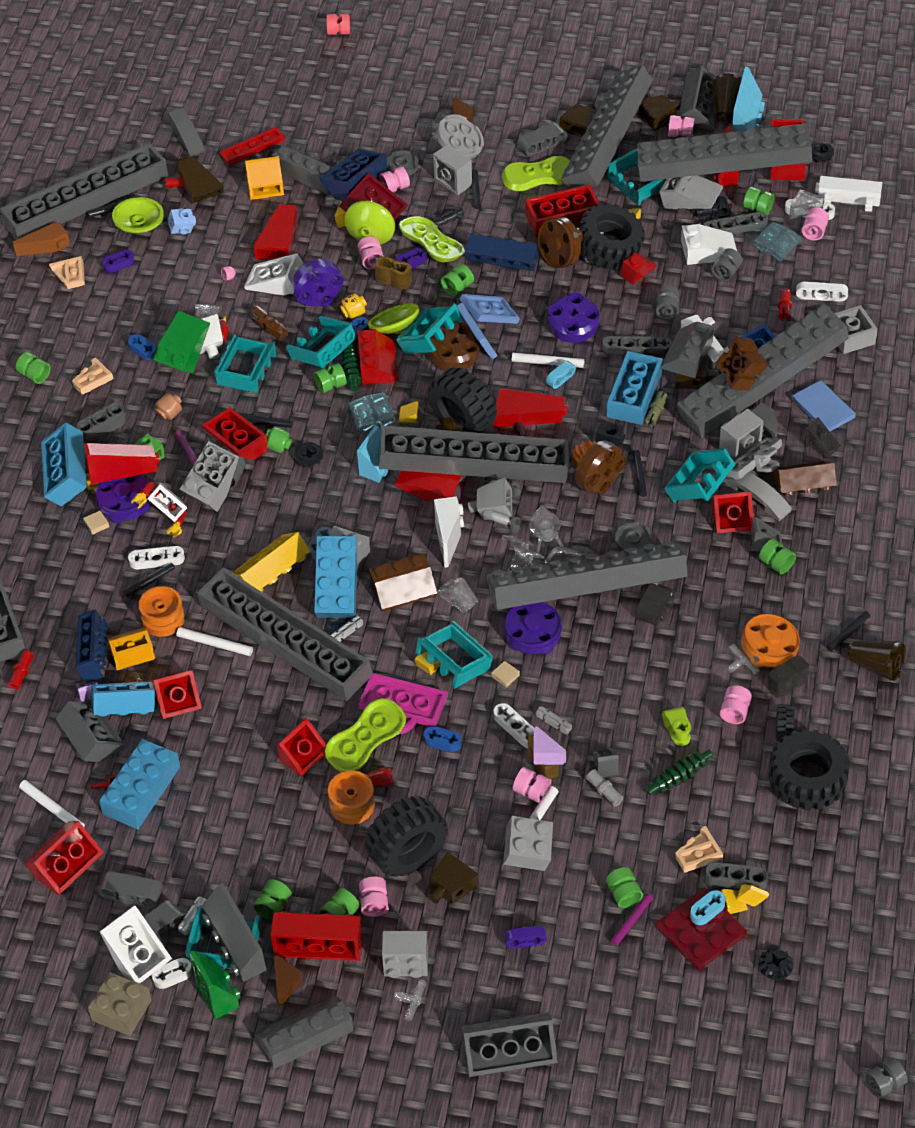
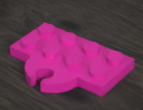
(418, 702)

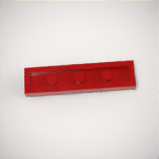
(252, 146)

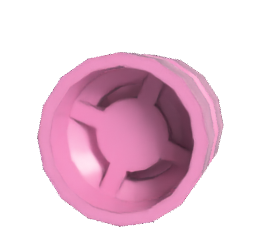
(681, 126)
(396, 179)
(815, 223)
(370, 251)
(735, 705)
(530, 784)
(373, 896)

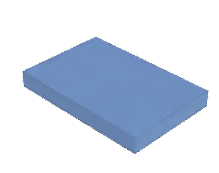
(489, 309)
(477, 331)
(822, 402)

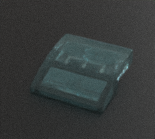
(777, 241)
(372, 411)

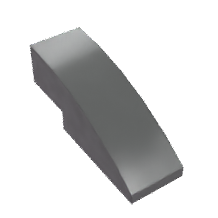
(186, 131)

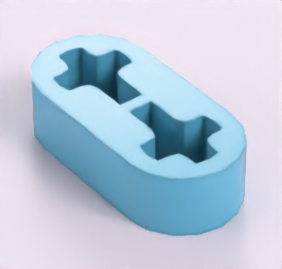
(560, 374)
(710, 910)

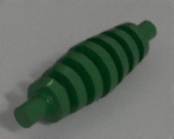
(351, 366)
(679, 772)

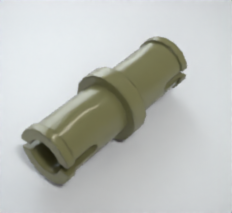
(656, 408)

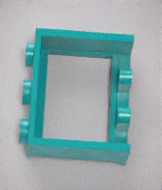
(615, 176)
(417, 335)
(343, 337)
(241, 381)
(682, 484)
(461, 675)
(195, 933)

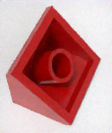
(732, 512)
(177, 694)
(301, 748)

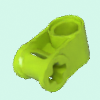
(677, 725)

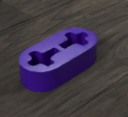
(414, 257)
(118, 261)
(525, 937)

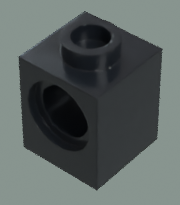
(610, 432)

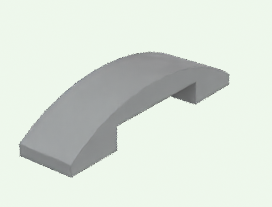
(761, 491)

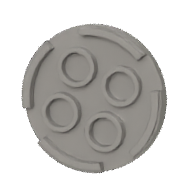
(461, 135)

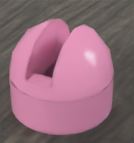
(227, 273)

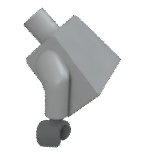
(495, 502)

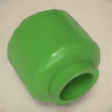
(278, 439)

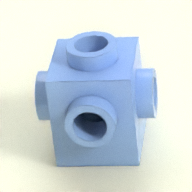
(181, 221)

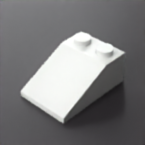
(704, 243)
(274, 275)
(448, 526)
(134, 946)

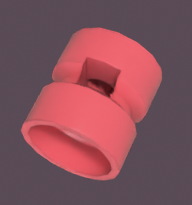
(338, 24)

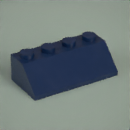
(352, 170)

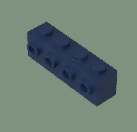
(502, 252)
(91, 646)

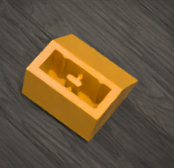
(264, 177)
(131, 648)

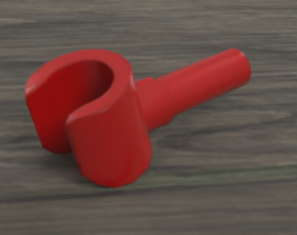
(104, 784)

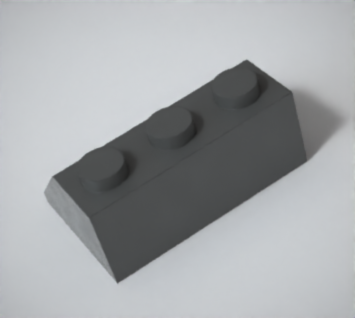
(689, 349)
(89, 733)

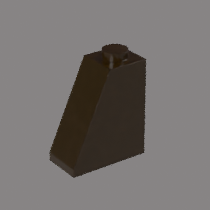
(197, 180)

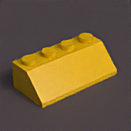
(273, 560)

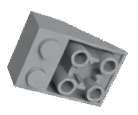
(689, 193)
(211, 476)

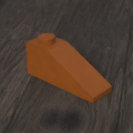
(45, 240)

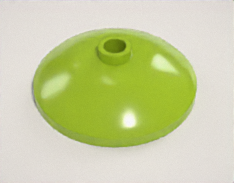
(138, 215)
(369, 219)
(394, 319)

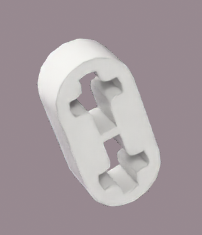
(172, 973)

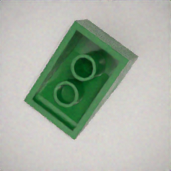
(182, 342)
(214, 985)

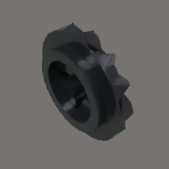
(827, 151)
(313, 449)
(770, 970)

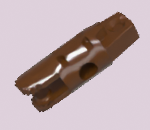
(269, 323)

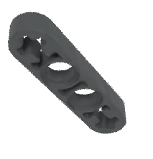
(755, 221)
(637, 343)

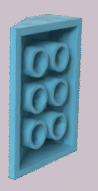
(748, 104)

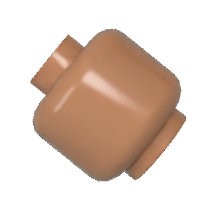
(168, 406)

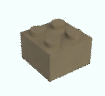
(120, 1004)

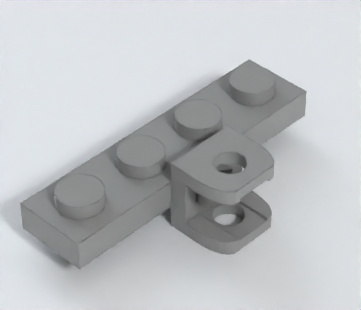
(757, 456)

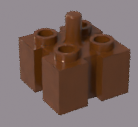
(741, 363)

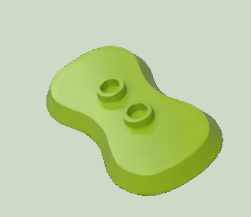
(524, 176)
(428, 235)
(353, 746)

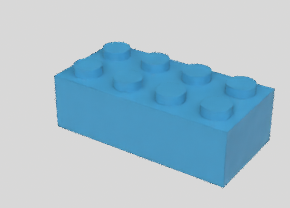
(634, 388)
(63, 464)
(336, 577)
(139, 784)

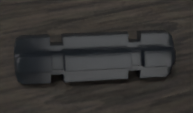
(448, 217)

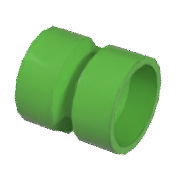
(757, 200)
(457, 279)
(33, 367)
(330, 378)
(777, 556)
(623, 887)
(272, 899)
(341, 903)

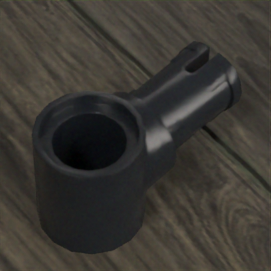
(720, 209)

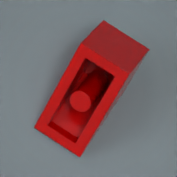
(636, 267)

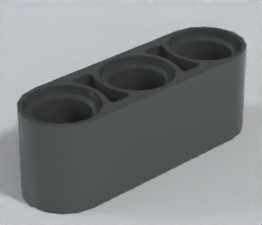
(542, 139)
(102, 422)
(727, 873)
(130, 889)
(164, 919)

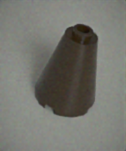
(725, 95)
(879, 657)

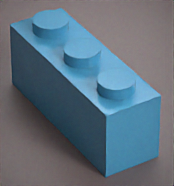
(122, 698)

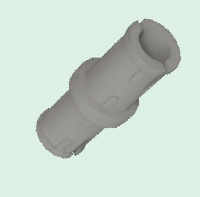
(604, 787)

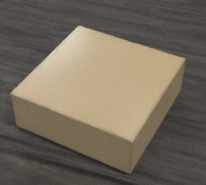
(96, 522)
(505, 674)

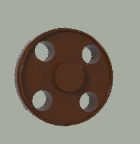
(560, 242)
(457, 348)
(600, 467)

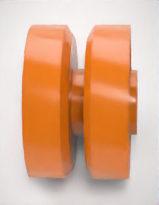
(161, 611)
(351, 797)

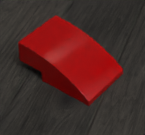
(428, 485)

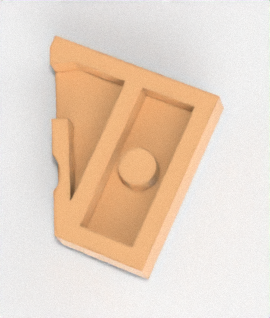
(70, 272)
(92, 377)
(699, 851)

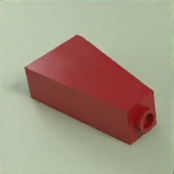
(278, 234)
(528, 408)
(119, 461)

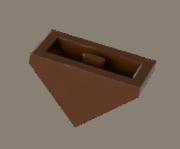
(462, 109)
(287, 979)

